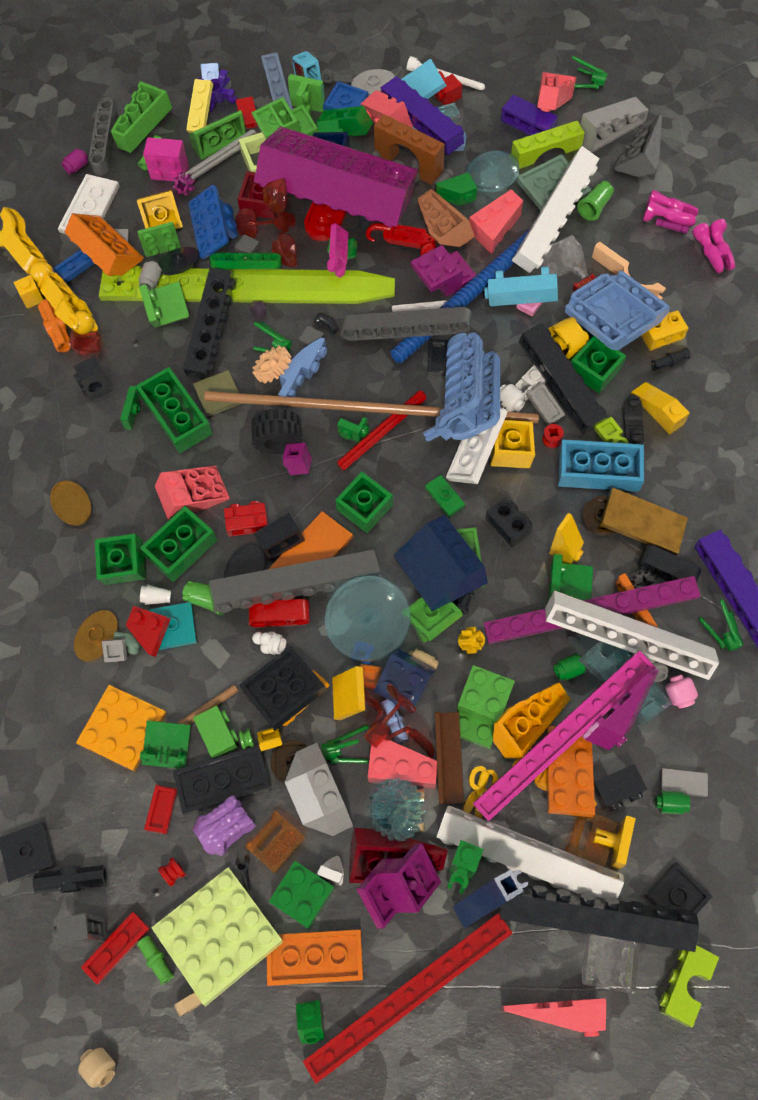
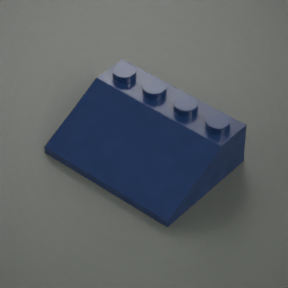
(441, 564)

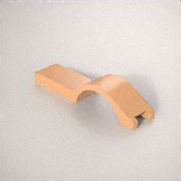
(616, 263)

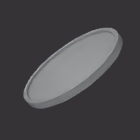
(372, 80)

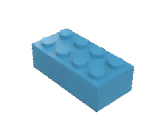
(601, 465)

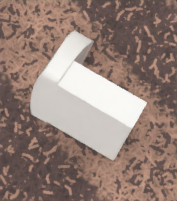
(332, 870)

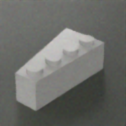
(611, 122)

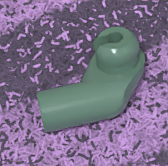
(131, 642)

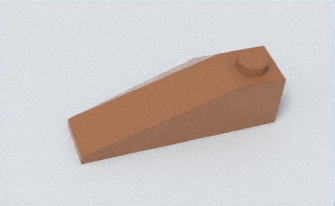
(444, 221)

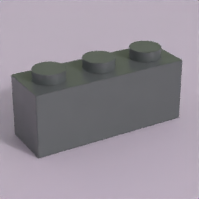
(80, 930)

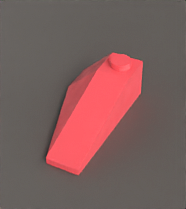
(576, 1015)

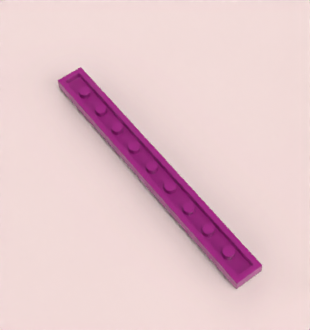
(621, 603)

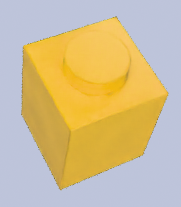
(28, 291)

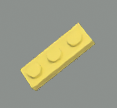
(199, 104)

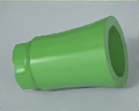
(594, 202)
(199, 595)

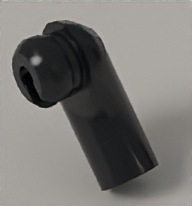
(328, 320)

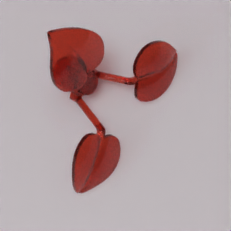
(275, 197)
(379, 730)

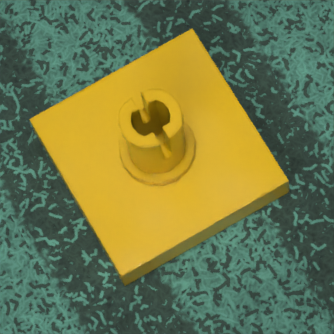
(619, 842)

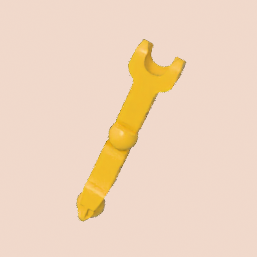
(66, 304)

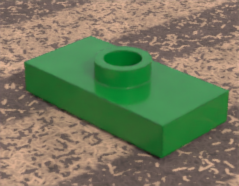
(131, 408)
(444, 496)

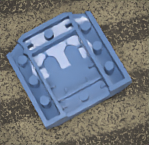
(616, 309)

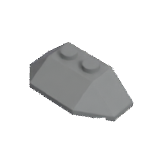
(316, 793)

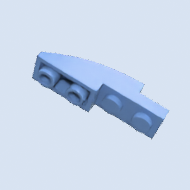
(302, 366)

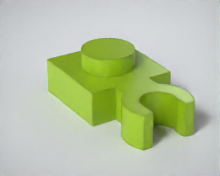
(610, 431)

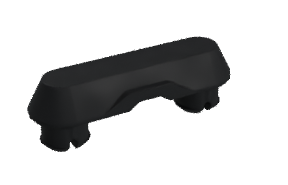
(633, 420)

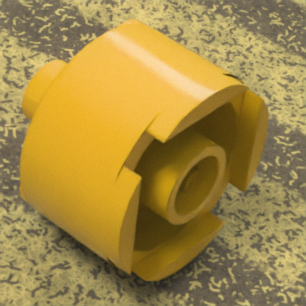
(569, 336)

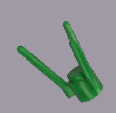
(598, 76)
(278, 339)
(732, 639)
(332, 748)

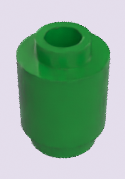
(569, 667)
(672, 802)

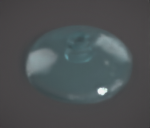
(493, 170)

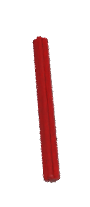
(380, 431)

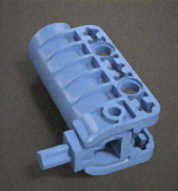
(468, 389)

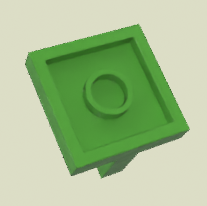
(306, 92)
(431, 623)

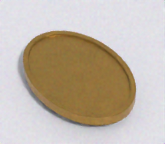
(70, 503)
(92, 632)

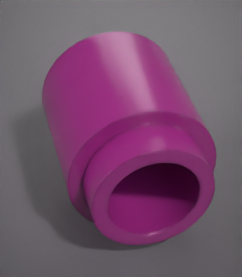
(74, 161)

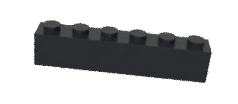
(562, 378)

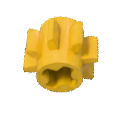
(471, 640)

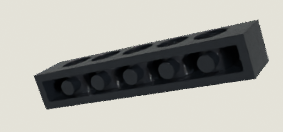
(216, 280)

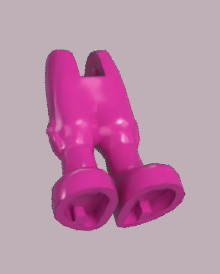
(674, 209)
(720, 253)

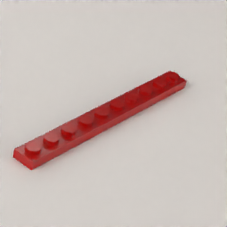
(406, 998)

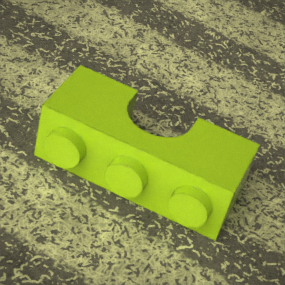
(677, 1001)

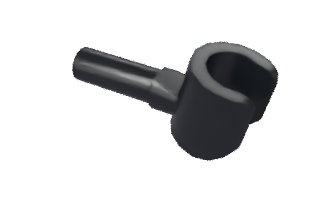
(243, 870)

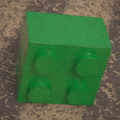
(598, 364)
(364, 502)
(119, 559)
(302, 895)

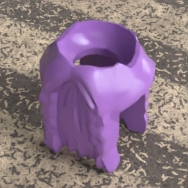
(222, 826)

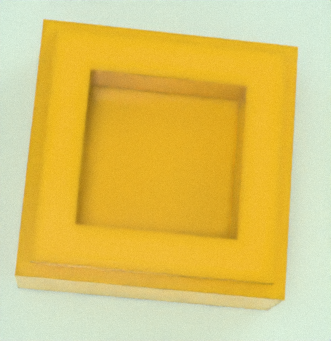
(269, 739)

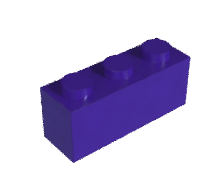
(527, 116)

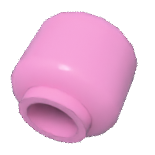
(681, 691)

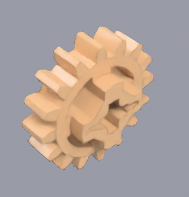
(272, 364)

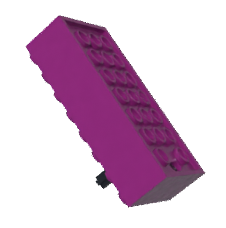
(337, 176)

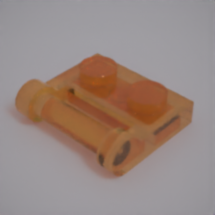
(280, 847)
(593, 852)

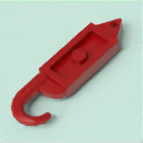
(401, 235)

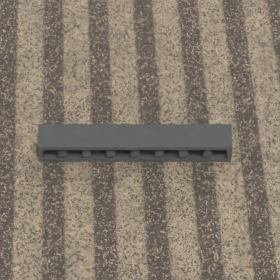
(290, 581)

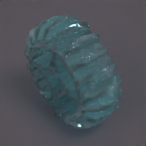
(403, 821)

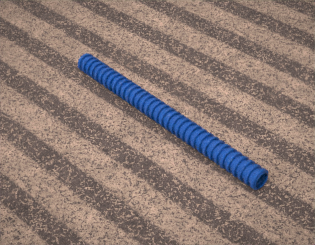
(462, 297)

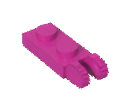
(338, 250)

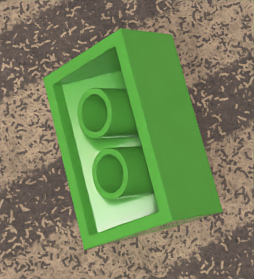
(217, 134)

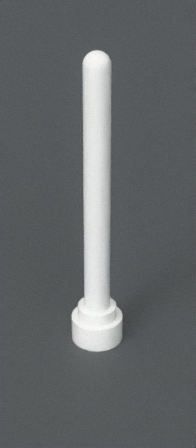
(414, 63)

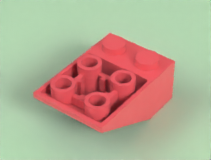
(191, 488)

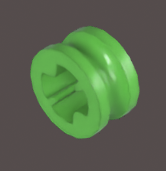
(246, 738)

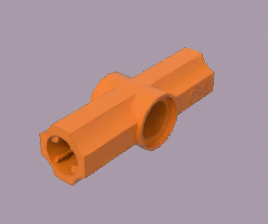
(54, 326)

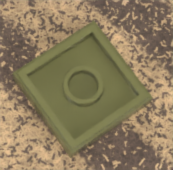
(218, 383)

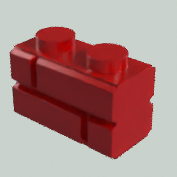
(245, 519)

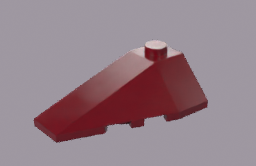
(370, 848)

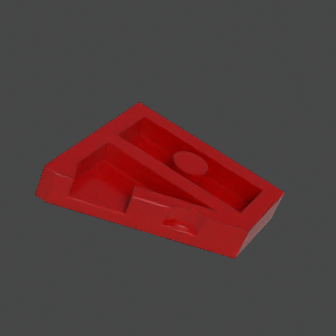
(147, 629)

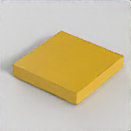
(348, 693)

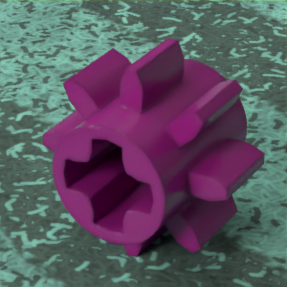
(184, 179)

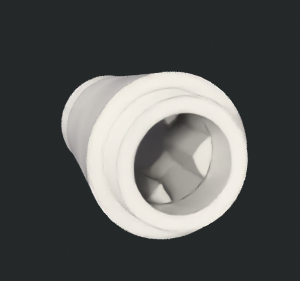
(154, 595)

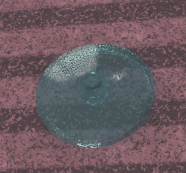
(368, 618)

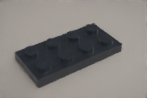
(217, 779)

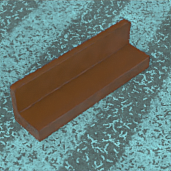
(449, 758)

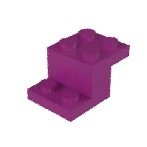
(443, 270)
(399, 886)

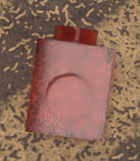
(85, 343)

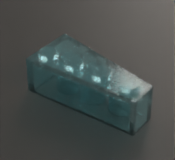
(606, 659)

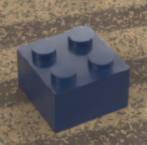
(407, 675)

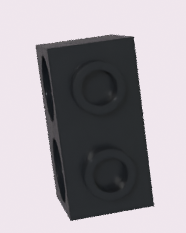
(504, 524)

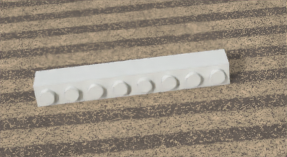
(555, 210)
(631, 635)
(530, 855)

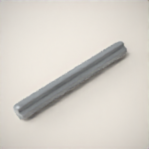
(218, 157)

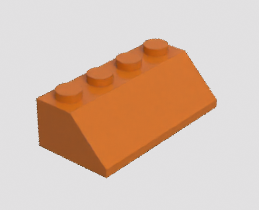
(102, 244)

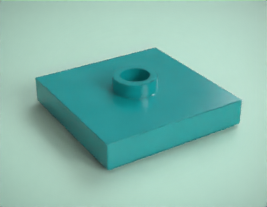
(181, 627)

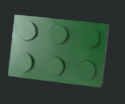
(178, 544)

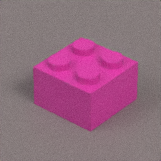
(165, 158)

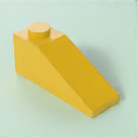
(662, 407)
(567, 541)

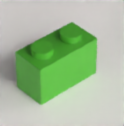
(216, 733)

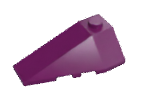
(618, 722)

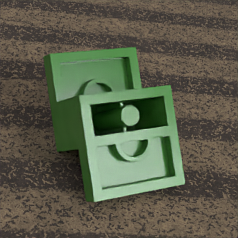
(279, 114)
(482, 705)

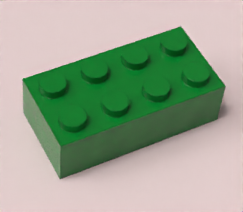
(174, 410)

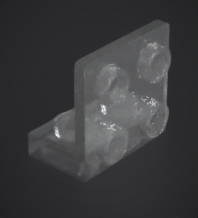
(565, 257)

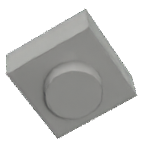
(114, 650)

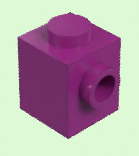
(297, 459)

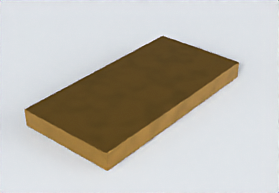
(644, 521)

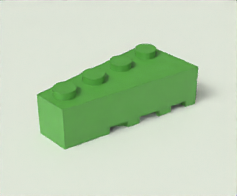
(140, 117)

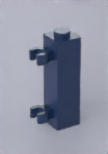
(489, 897)

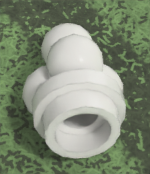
(270, 642)

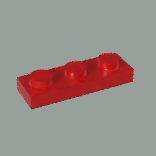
(115, 948)

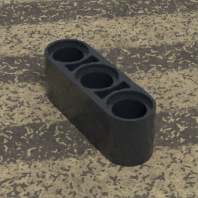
(666, 565)

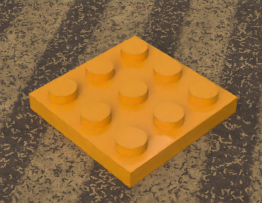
(119, 727)

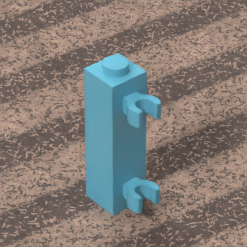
(522, 289)

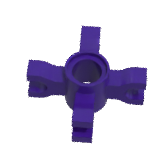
(219, 92)

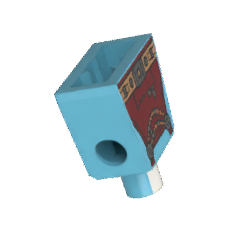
(306, 66)

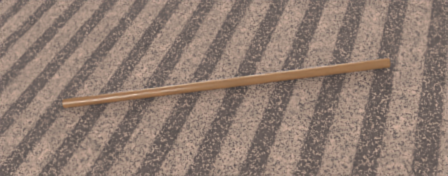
(344, 405)

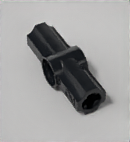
(69, 879)

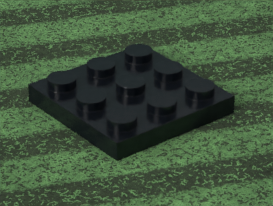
(282, 688)

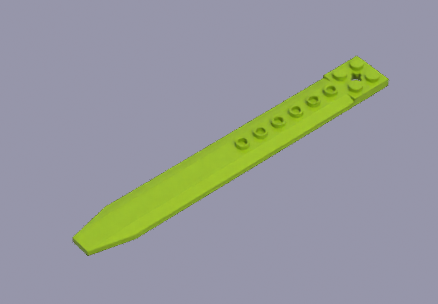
(263, 286)

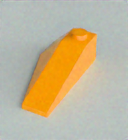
(527, 720)

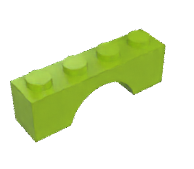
(529, 148)

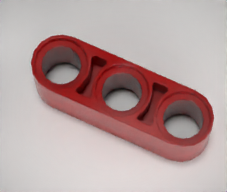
(280, 613)

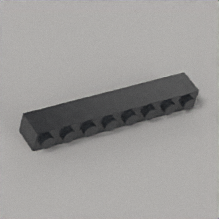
(604, 917)

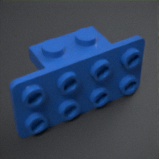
(211, 221)

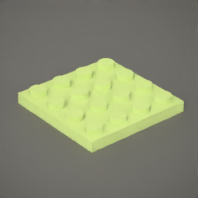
(217, 936)

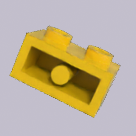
(668, 331)

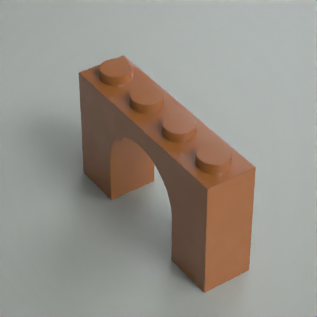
(429, 151)

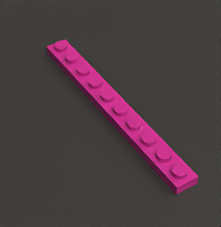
(563, 736)

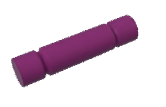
(672, 226)

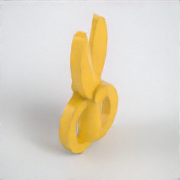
(479, 789)

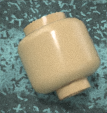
(96, 1067)

